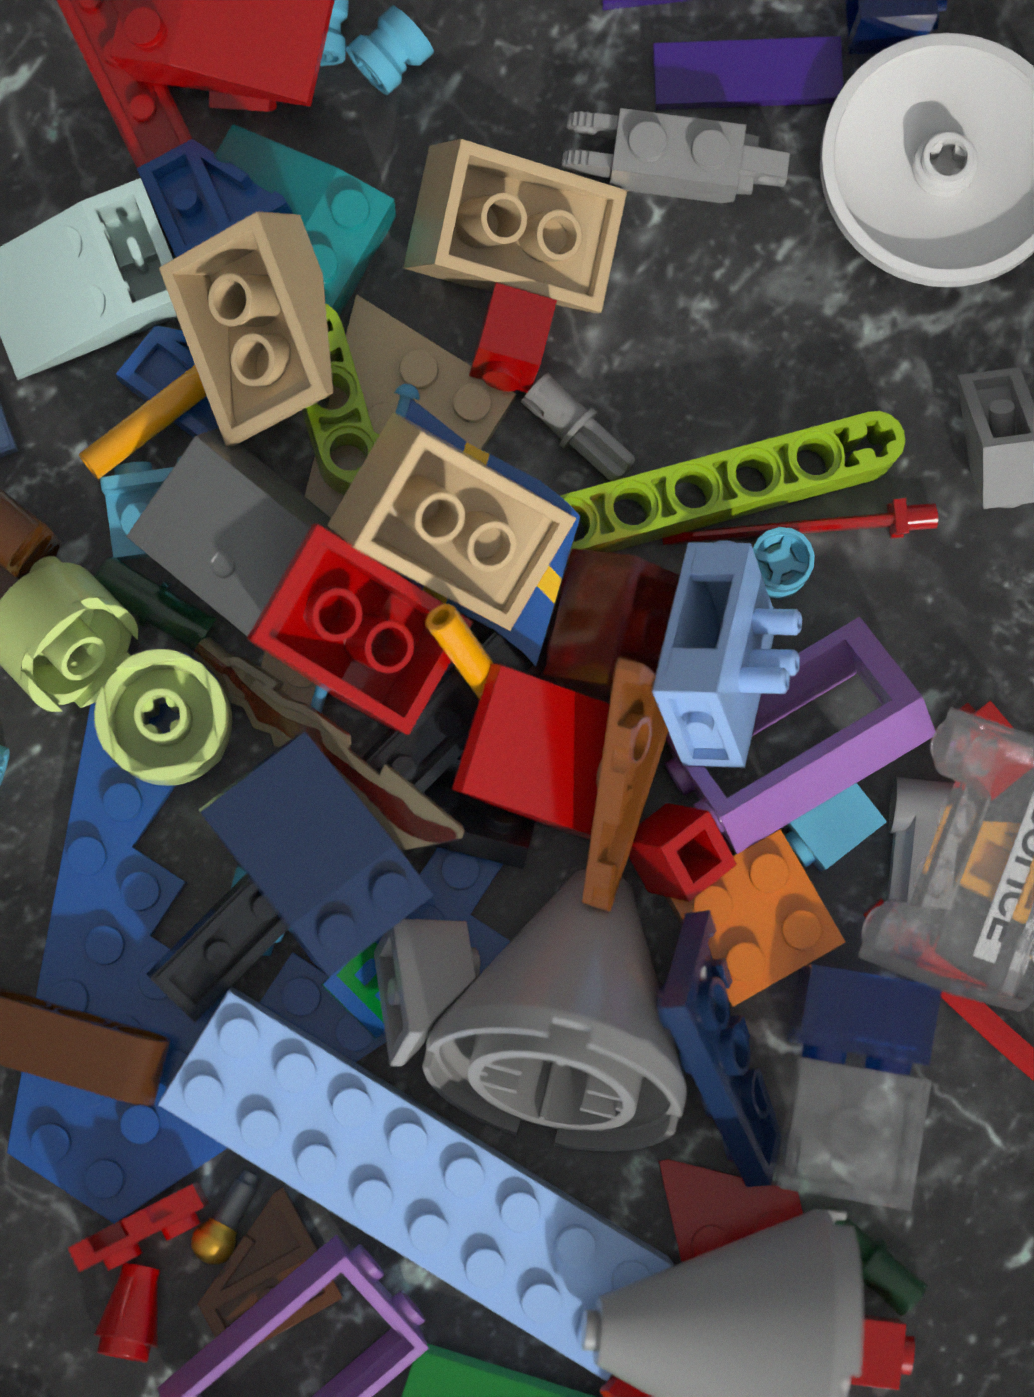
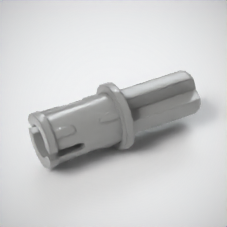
(578, 427)

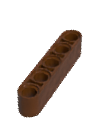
(80, 1049)

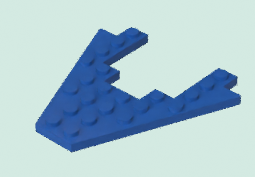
(98, 961)

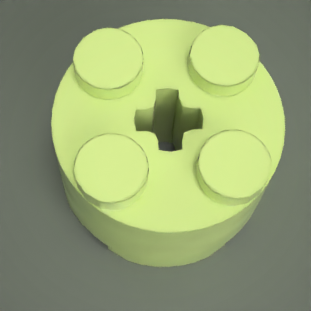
(62, 634)
(134, 696)

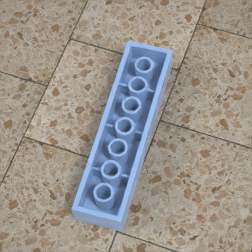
(404, 1174)

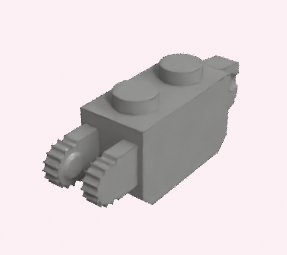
(676, 155)

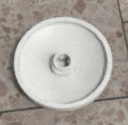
(935, 160)

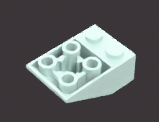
(83, 280)

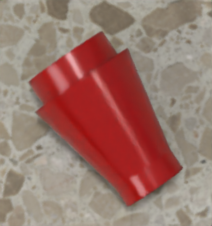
(131, 1315)

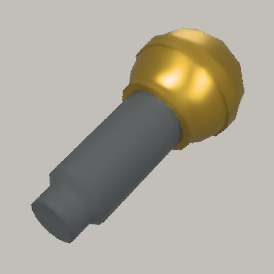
(215, 1239)

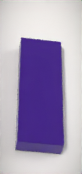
(747, 72)

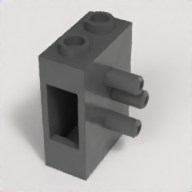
(226, 527)

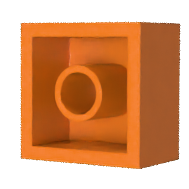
(764, 917)

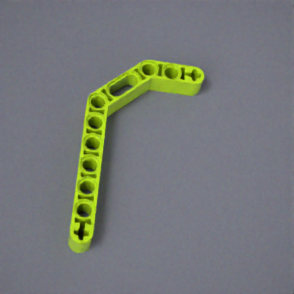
(652, 489)

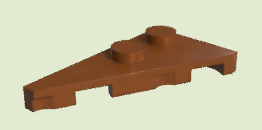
(623, 779)

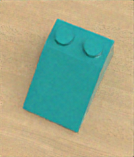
(338, 211)

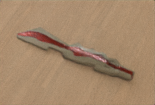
(394, 802)

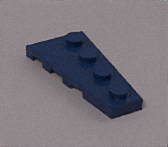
(718, 1052)

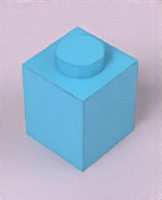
(833, 828)

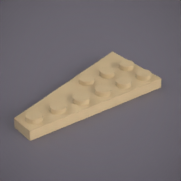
(384, 358)

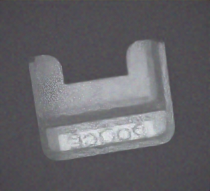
(975, 888)

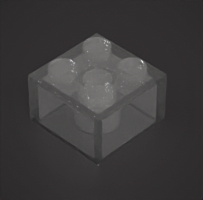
(853, 1133)

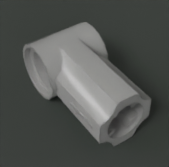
(913, 827)

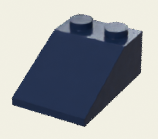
(315, 853)

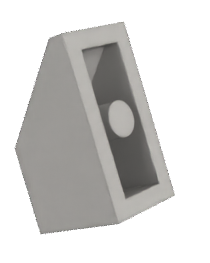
(999, 436)
(419, 977)

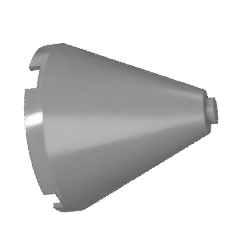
(565, 1032)
(741, 1320)

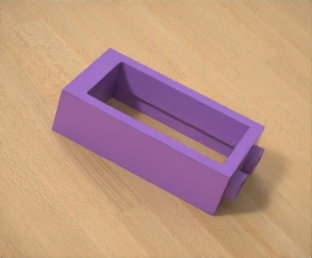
(833, 763)
(363, 1375)

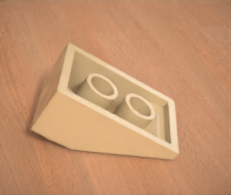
(514, 224)
(254, 321)
(450, 522)

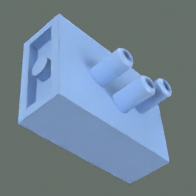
(721, 654)

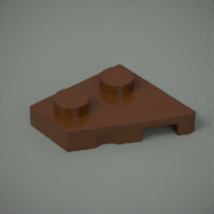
(263, 1259)

